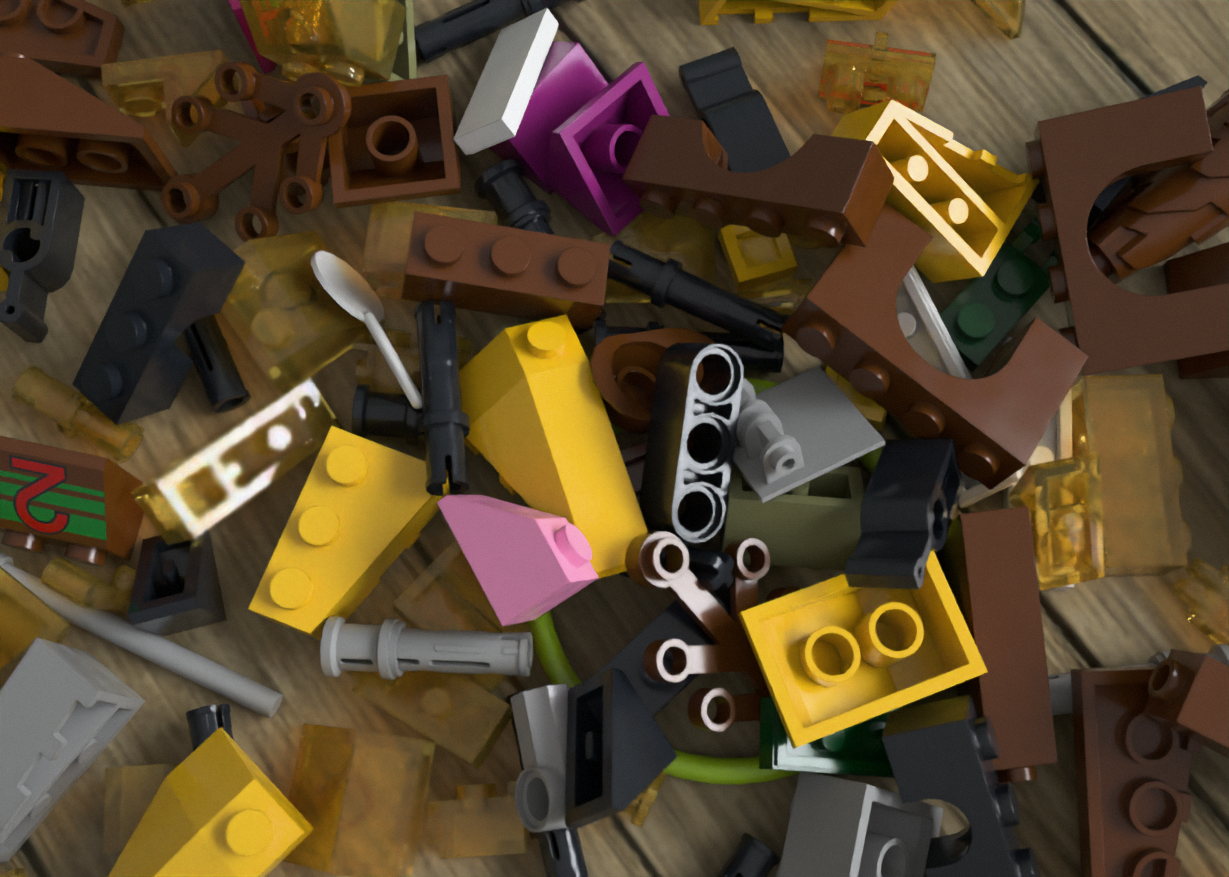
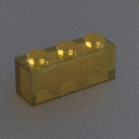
(1130, 427)

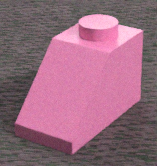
(519, 554)

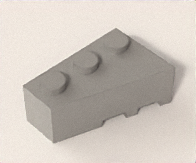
(53, 725)

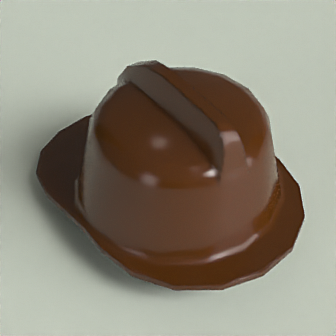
(626, 373)

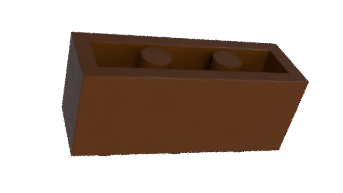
(505, 270)

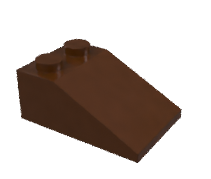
(68, 130)

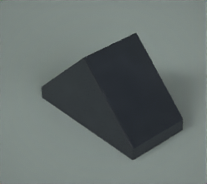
(176, 586)
(610, 748)

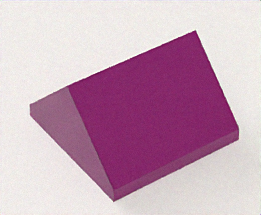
(562, 88)
(596, 146)

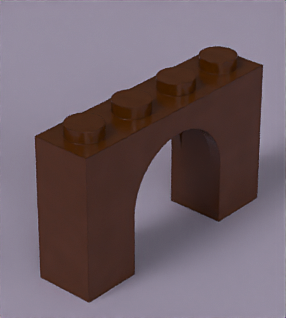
(1077, 161)
(855, 331)

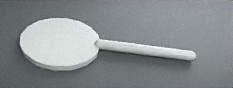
(359, 300)

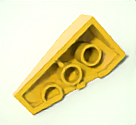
(551, 435)
(213, 820)

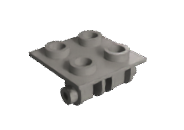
(798, 433)

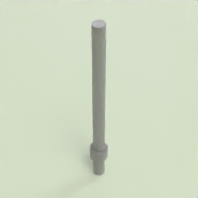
(154, 647)

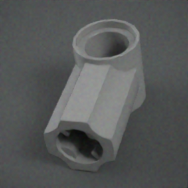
(542, 739)

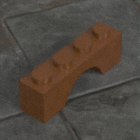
(821, 192)

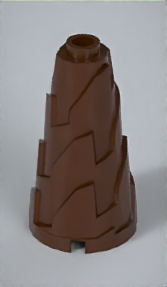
(1167, 208)

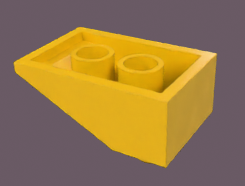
(858, 651)

